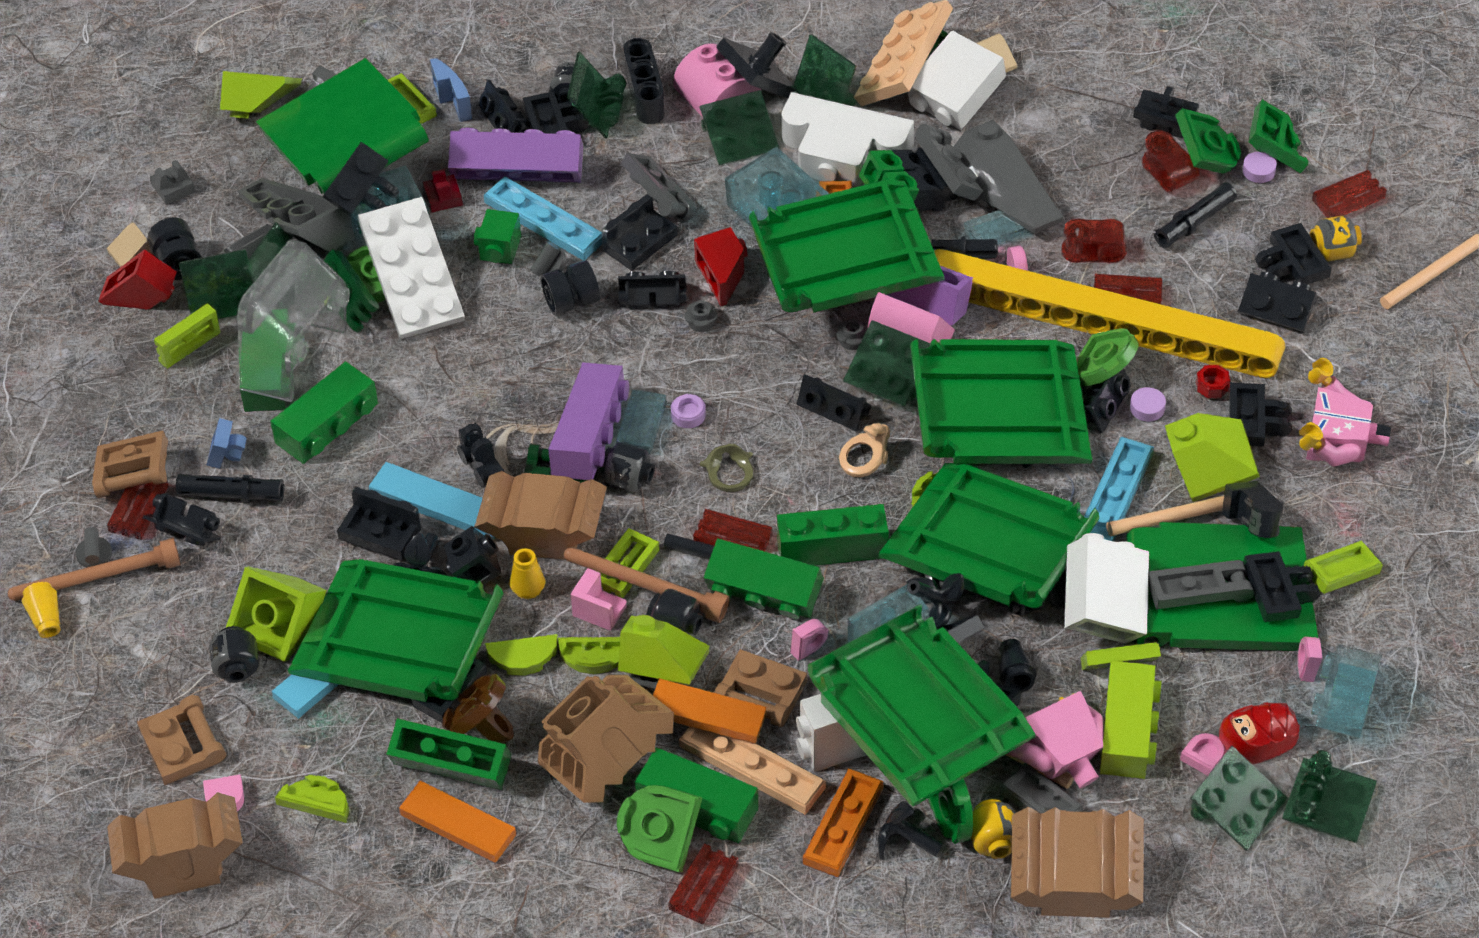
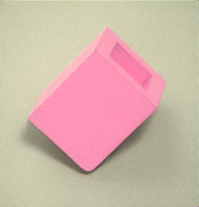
(596, 605)

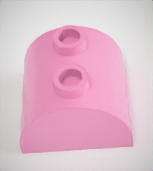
(708, 77)
(909, 319)

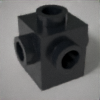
(473, 556)

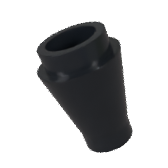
(1015, 666)

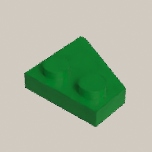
(1274, 135)

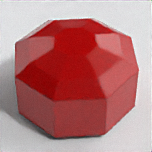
(1213, 381)

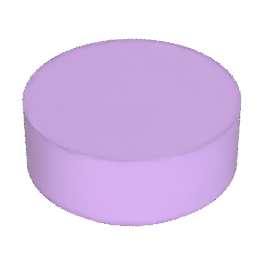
(1259, 167)
(1147, 404)
(688, 411)

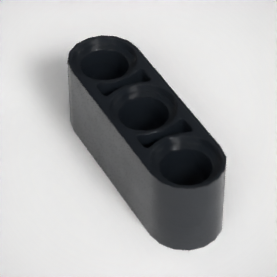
(644, 81)

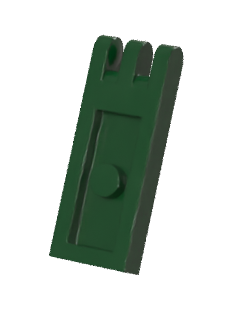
(360, 297)

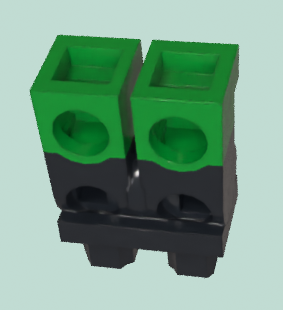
(916, 169)

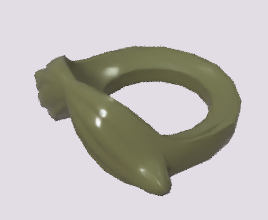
(737, 454)

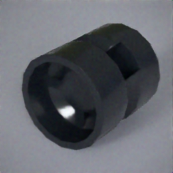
(173, 243)
(571, 287)

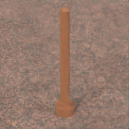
(164, 555)
(712, 605)

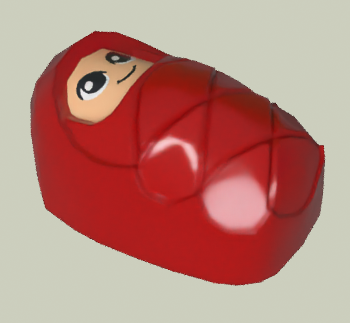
(1260, 731)

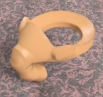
(875, 437)

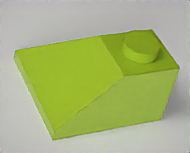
(253, 92)
(1211, 453)
(275, 610)
(659, 650)

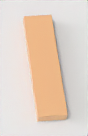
(756, 767)

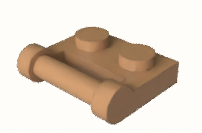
(127, 456)
(765, 680)
(169, 745)

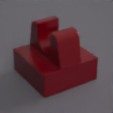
(442, 192)

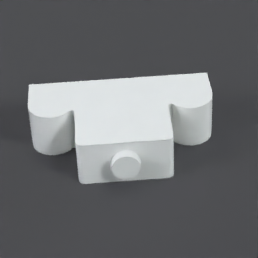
(838, 137)

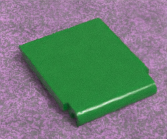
(330, 121)
(846, 247)
(1000, 401)
(991, 531)
(1225, 622)
(396, 631)
(918, 705)

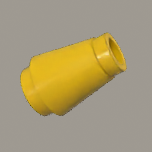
(526, 575)
(42, 607)

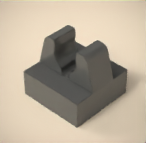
(172, 183)

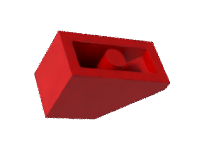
(721, 261)
(139, 283)

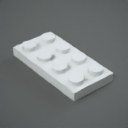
(411, 268)

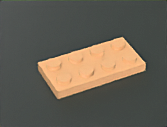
(903, 52)

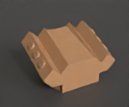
(540, 512)
(601, 734)
(176, 844)
(1077, 861)

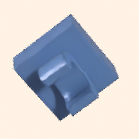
(225, 444)

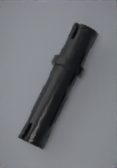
(1186, 221)
(241, 488)

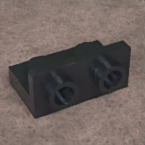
(637, 233)

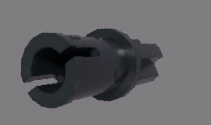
(971, 247)

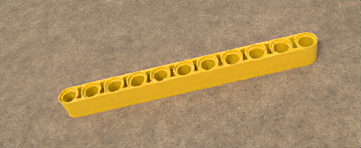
(1099, 310)

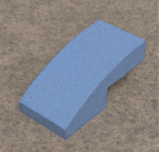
(451, 88)

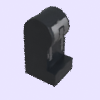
(1253, 507)

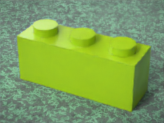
(1130, 720)

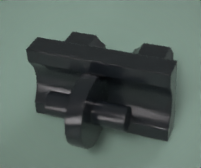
(1161, 109)

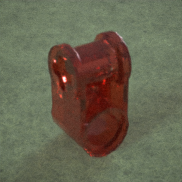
(1168, 161)
(1096, 239)

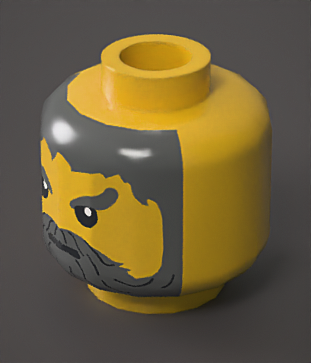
(1336, 237)
(992, 828)

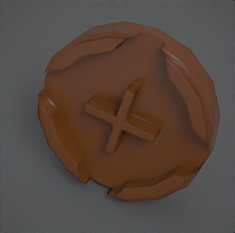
(480, 711)

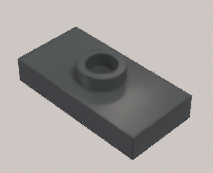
(1033, 790)

